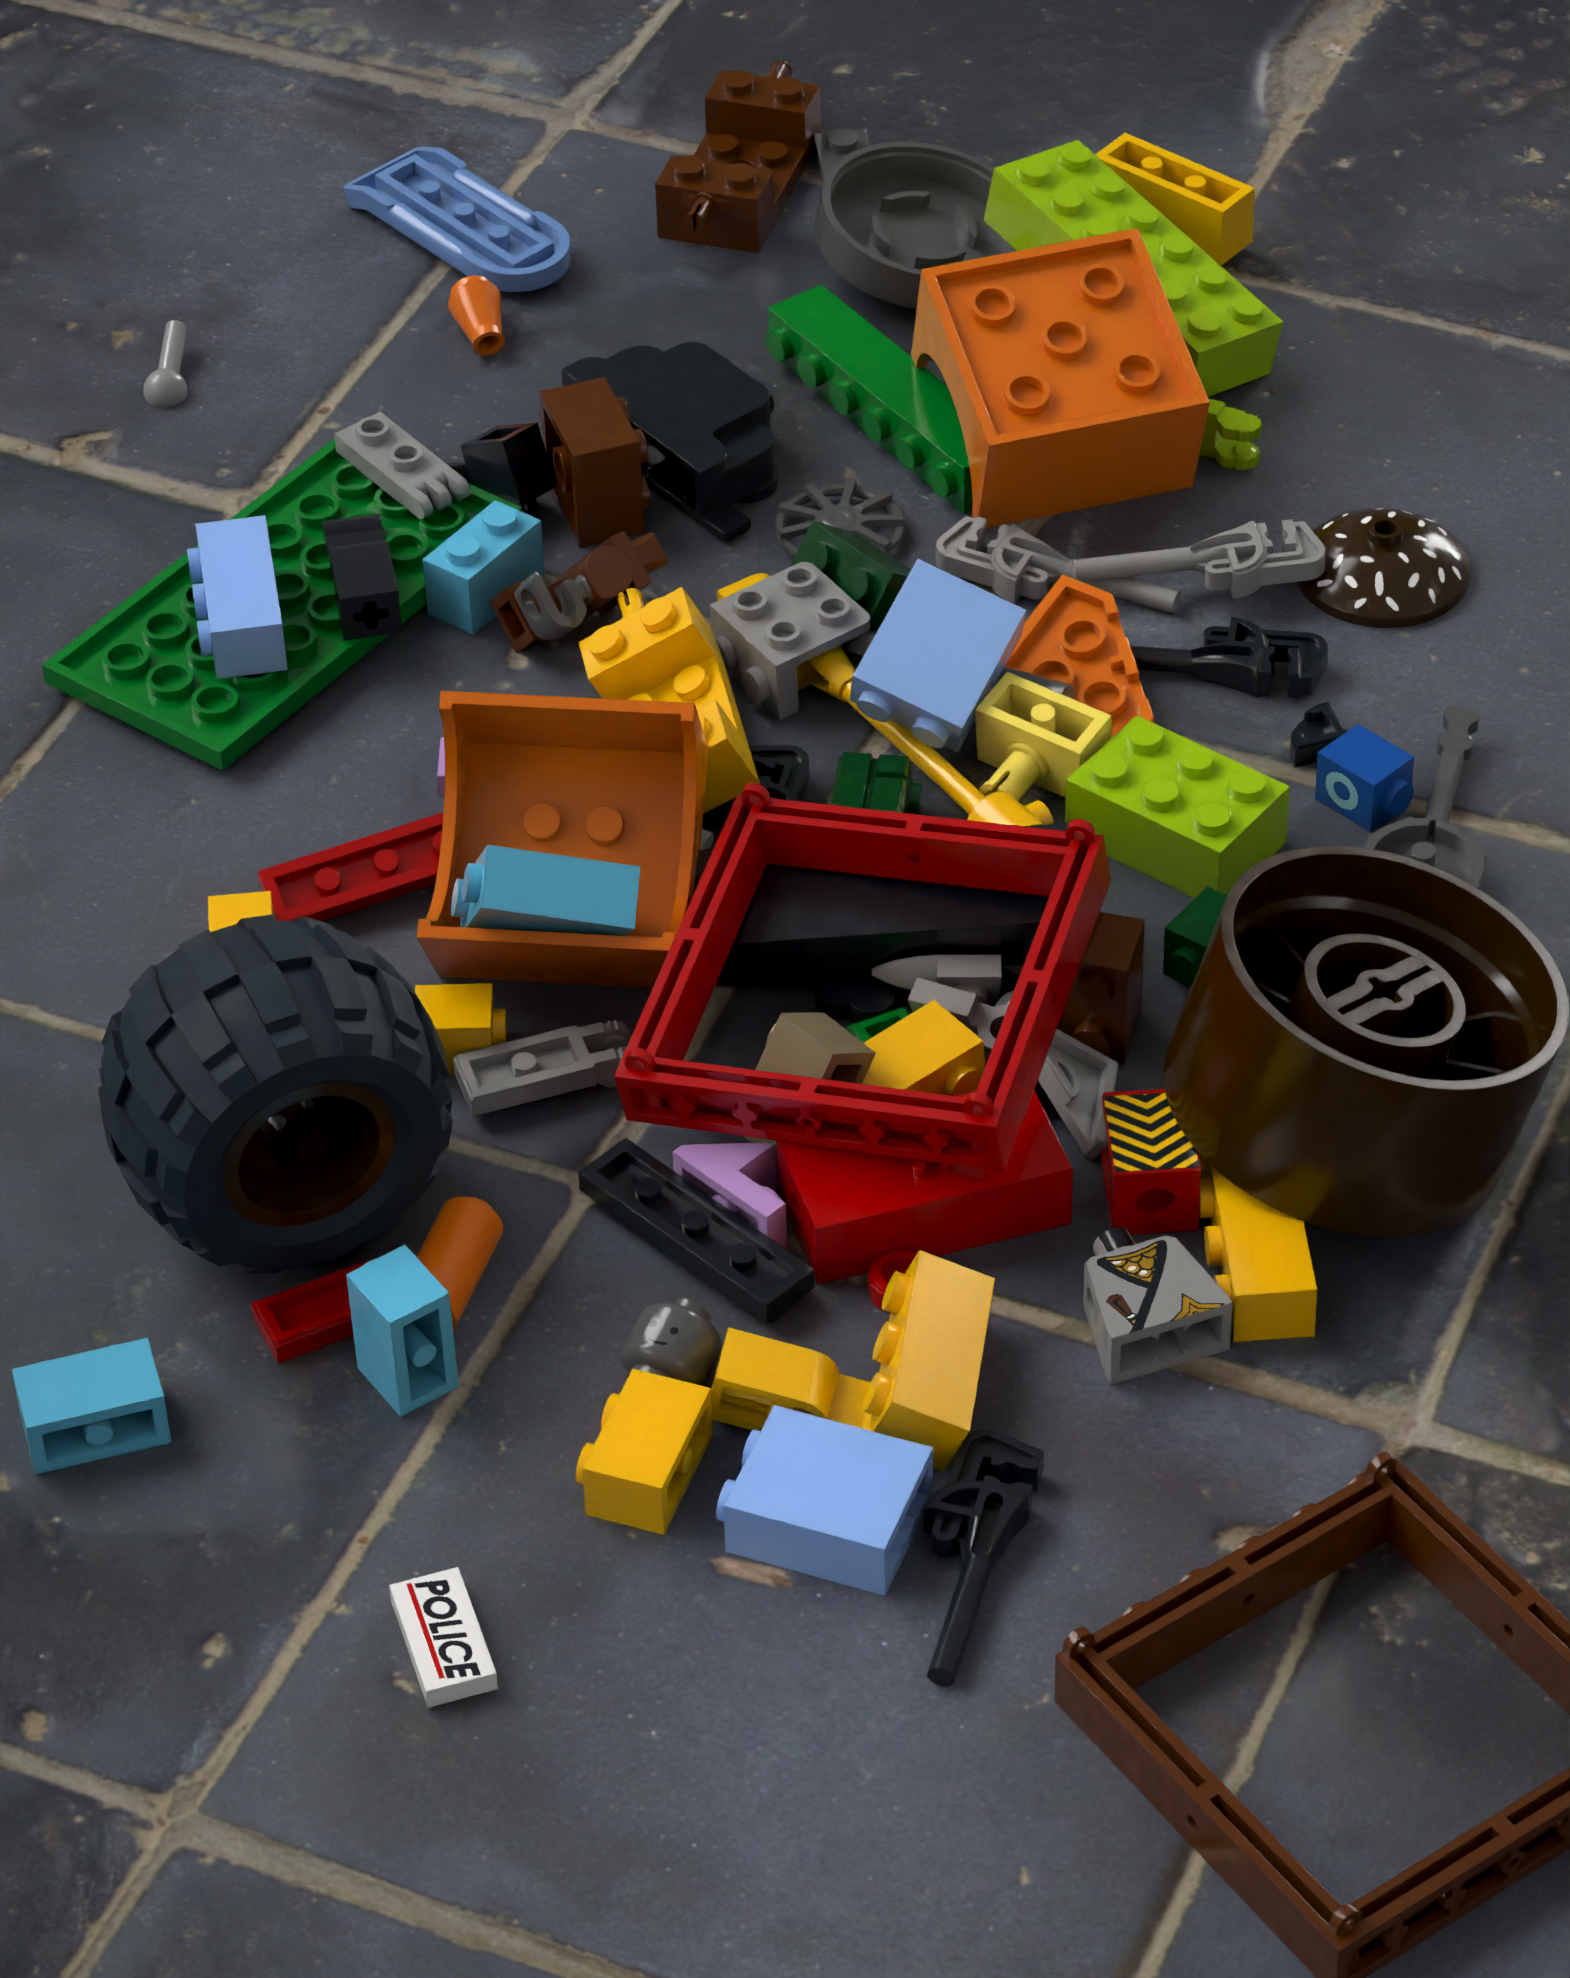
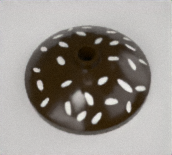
(1388, 569)

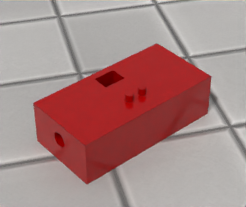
(867, 1204)

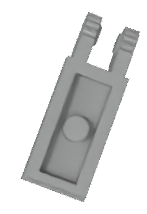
(541, 1066)

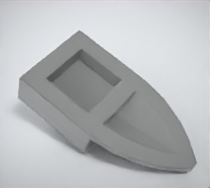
(965, 972)

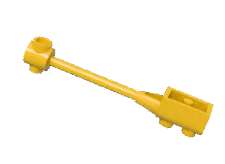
(834, 673)

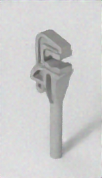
(1231, 560)
(1025, 565)

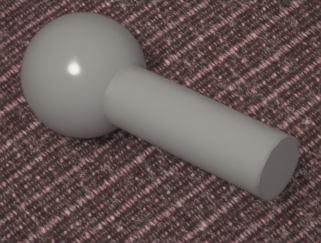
(166, 385)

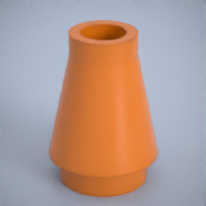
(477, 310)

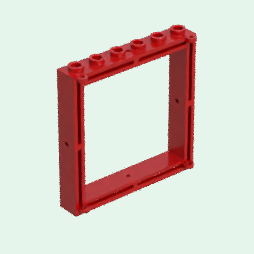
(847, 1115)

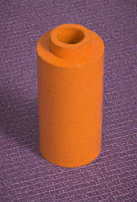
(461, 1248)

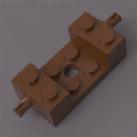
(745, 164)

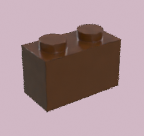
(1108, 987)

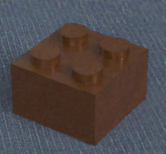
(595, 461)

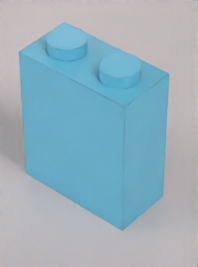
(546, 893)

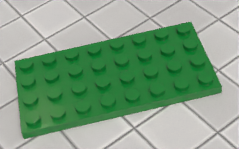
(147, 653)

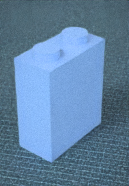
(936, 656)
(826, 1499)

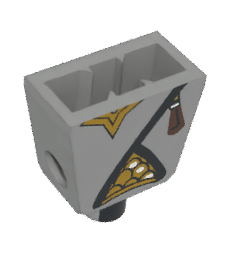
(1151, 1305)

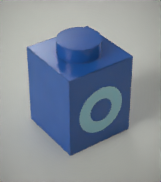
(1364, 778)

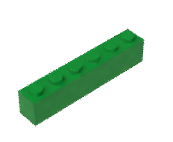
(874, 387)

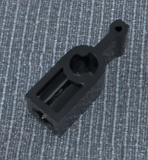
(362, 577)

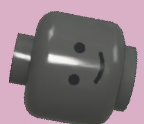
(673, 1342)

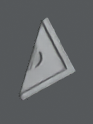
(1074, 1082)

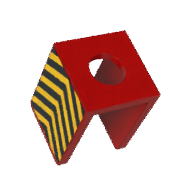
(1148, 1165)

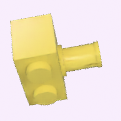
(1035, 736)

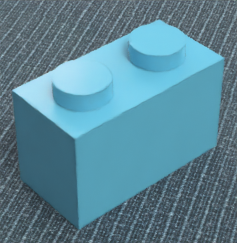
(479, 563)
(402, 1330)
(91, 1405)

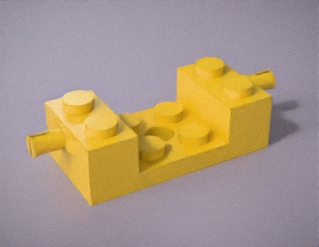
(674, 657)

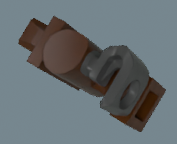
(540, 613)

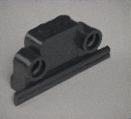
(701, 427)

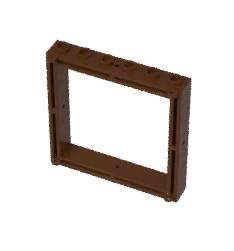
(1383, 1504)

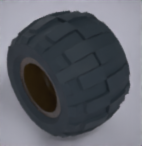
(274, 1094)

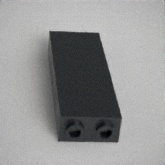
(847, 923)

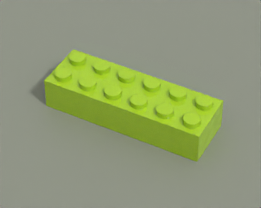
(1077, 196)

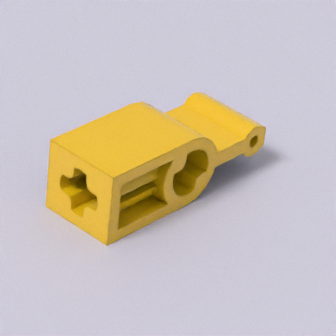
(767, 1372)

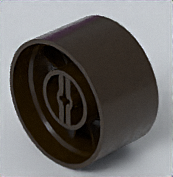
(1364, 1040)

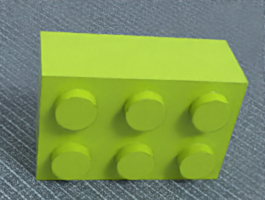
(1178, 808)

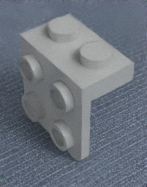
(779, 626)

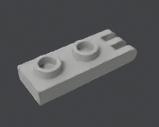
(400, 465)

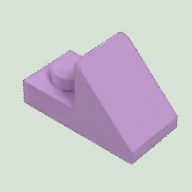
(740, 1179)

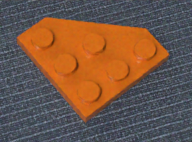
(1081, 642)

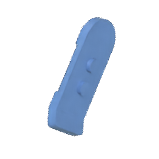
(464, 219)

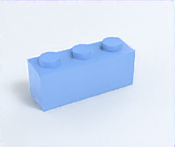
(237, 597)

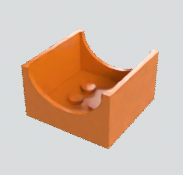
(1063, 376)
(578, 783)

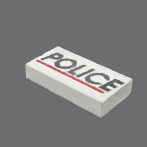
(443, 1637)

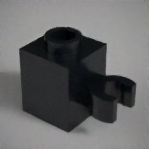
(508, 464)

